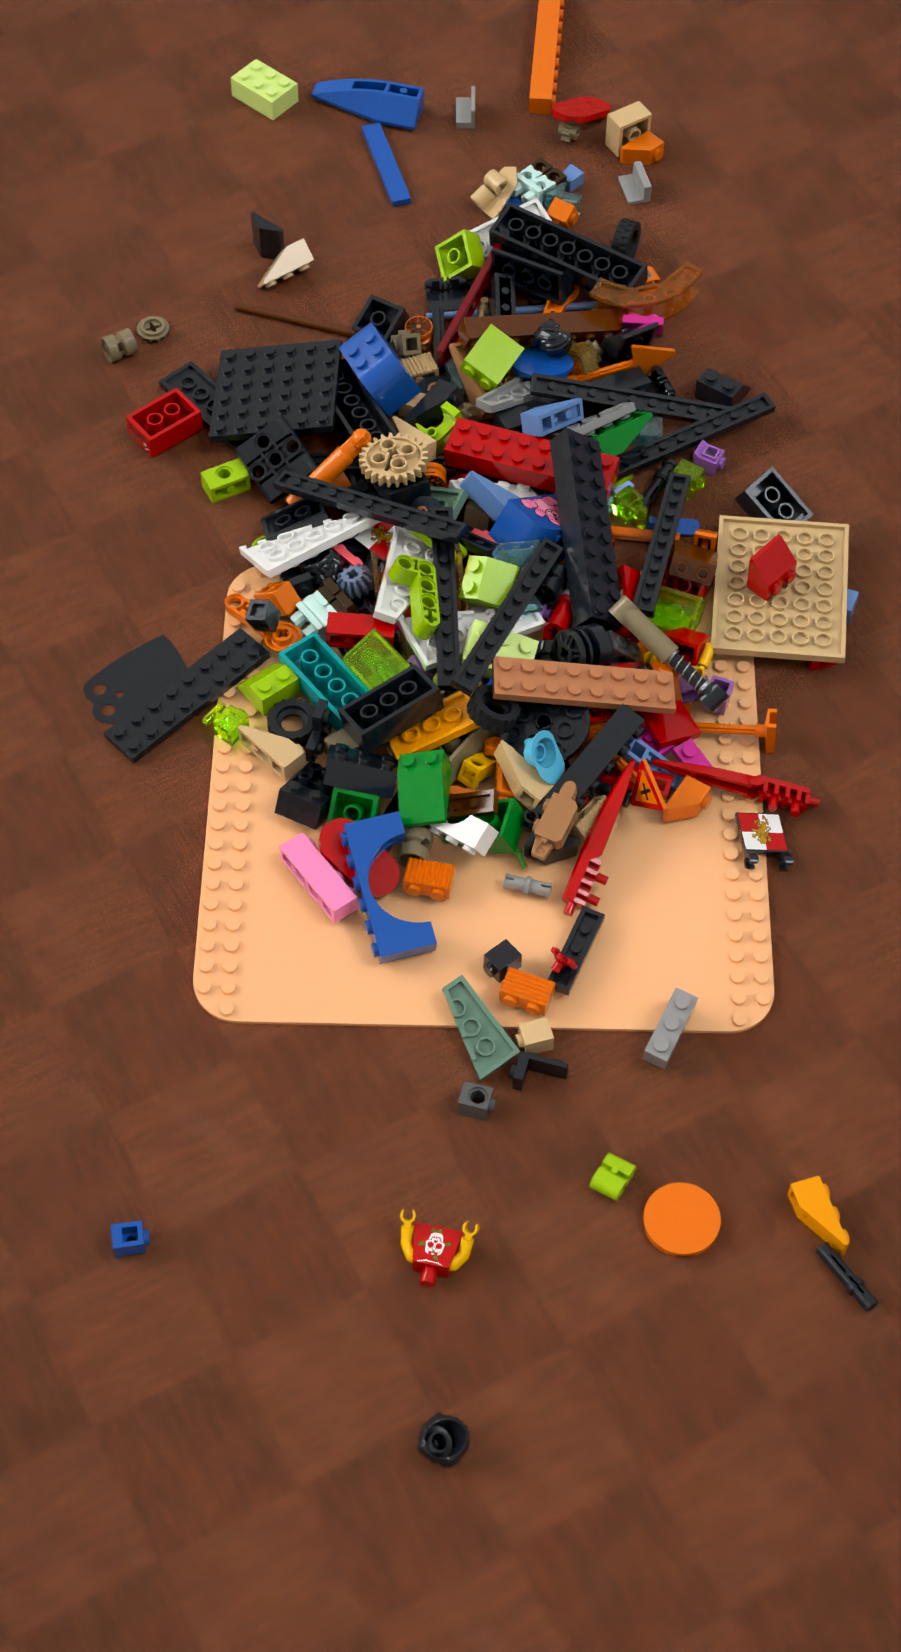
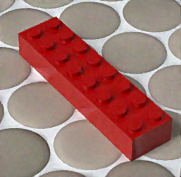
(511, 455)

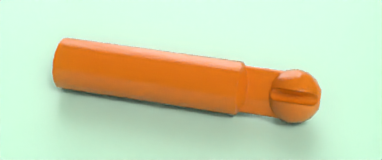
(339, 459)

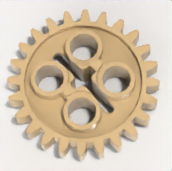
(394, 459)

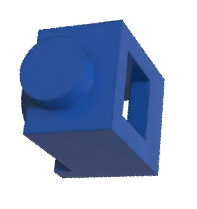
(123, 1233)

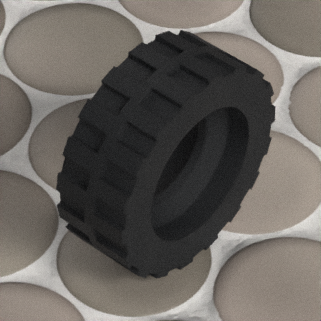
(627, 237)
(288, 708)
(488, 719)

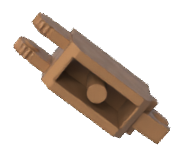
(556, 821)

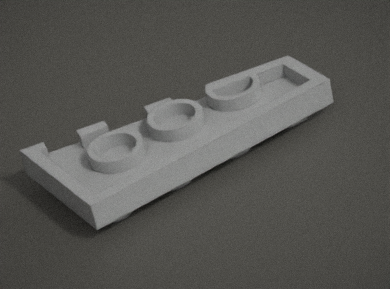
(506, 396)
(604, 420)

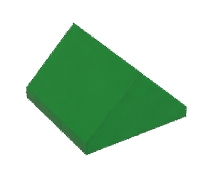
(353, 805)

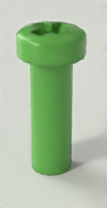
(518, 853)

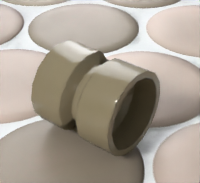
(126, 344)
(415, 844)

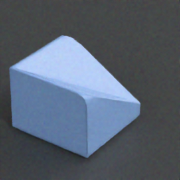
(575, 177)

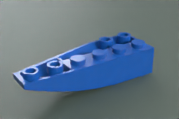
(374, 100)

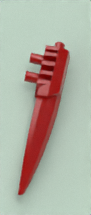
(747, 785)
(588, 863)

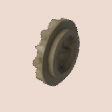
(158, 323)

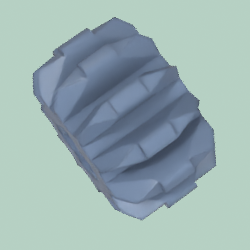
(355, 581)

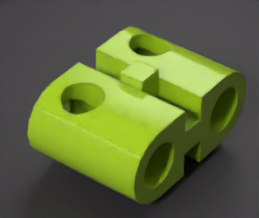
(612, 1176)

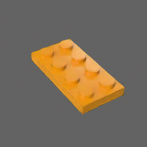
(437, 729)

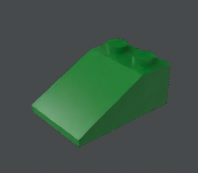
(617, 437)
(424, 787)
(507, 822)

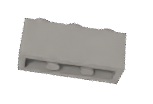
(670, 1028)

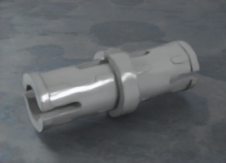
(527, 885)

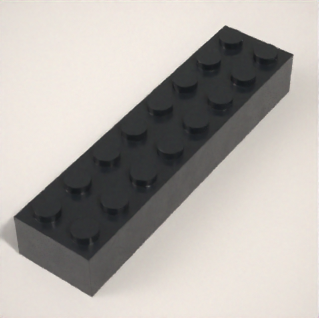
(564, 249)

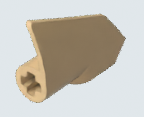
(496, 190)

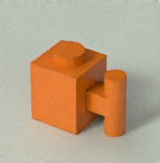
(563, 213)

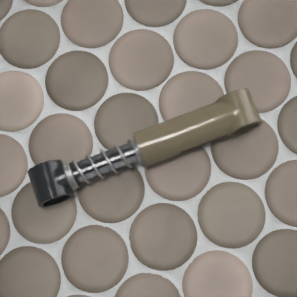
(666, 651)

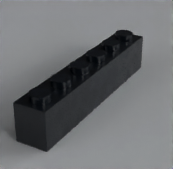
(600, 755)

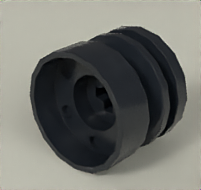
(583, 645)

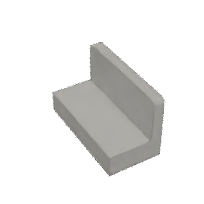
(466, 111)
(636, 186)

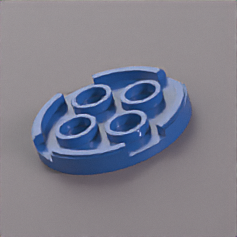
(538, 361)

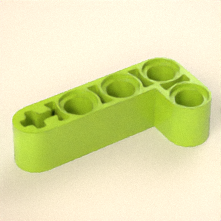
(422, 584)

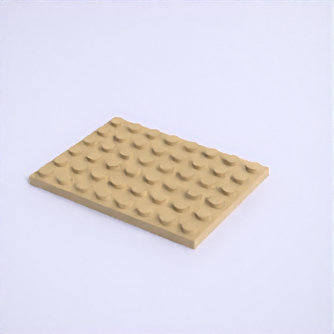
(806, 615)

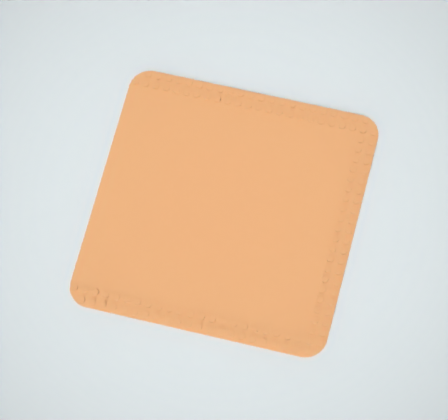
(672, 904)

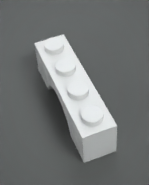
(472, 833)

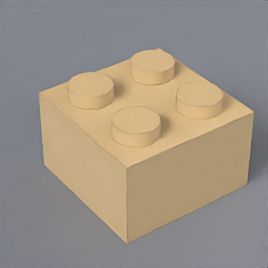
(626, 125)

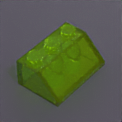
(678, 610)

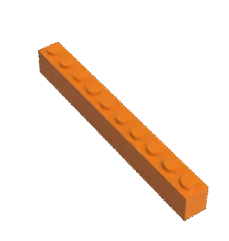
(546, 49)

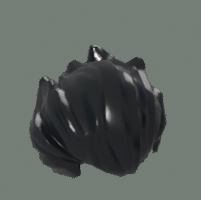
(552, 339)
(323, 566)
(443, 1440)

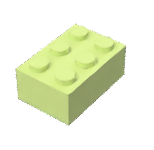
(264, 89)
(514, 647)

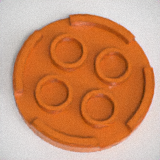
(681, 1219)

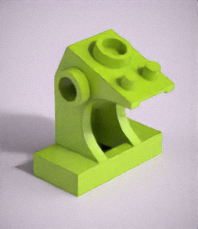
(443, 431)

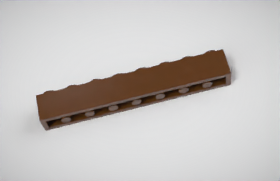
(521, 327)

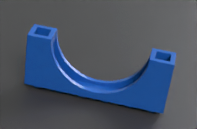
(392, 937)

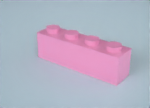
(319, 877)

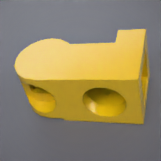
(476, 769)

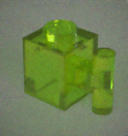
(695, 471)
(629, 506)
(226, 722)

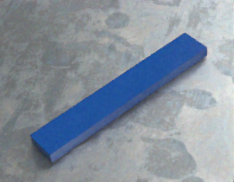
(386, 164)

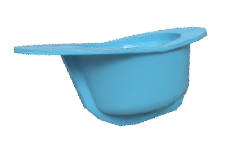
(545, 756)

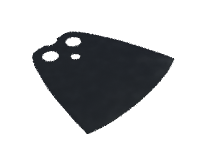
(136, 676)

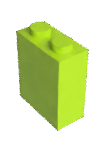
(491, 358)

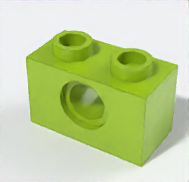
(225, 480)

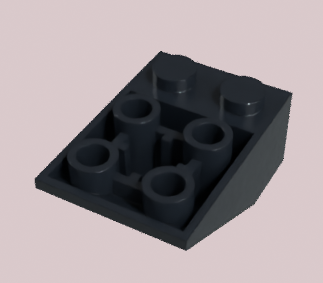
(305, 797)

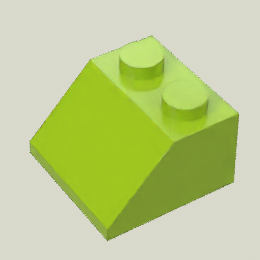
(460, 255)
(487, 581)
(270, 687)

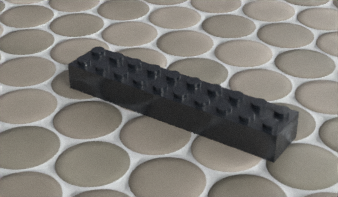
(360, 410)
(585, 529)

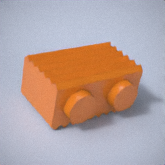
(428, 878)
(526, 992)

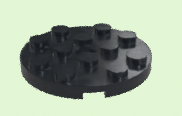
(568, 726)

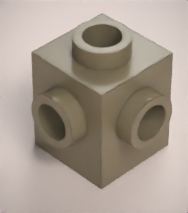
(406, 343)

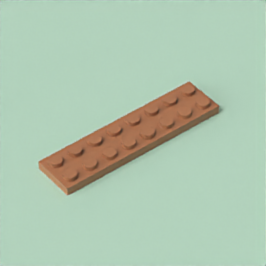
(583, 685)

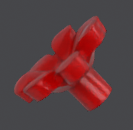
(561, 960)

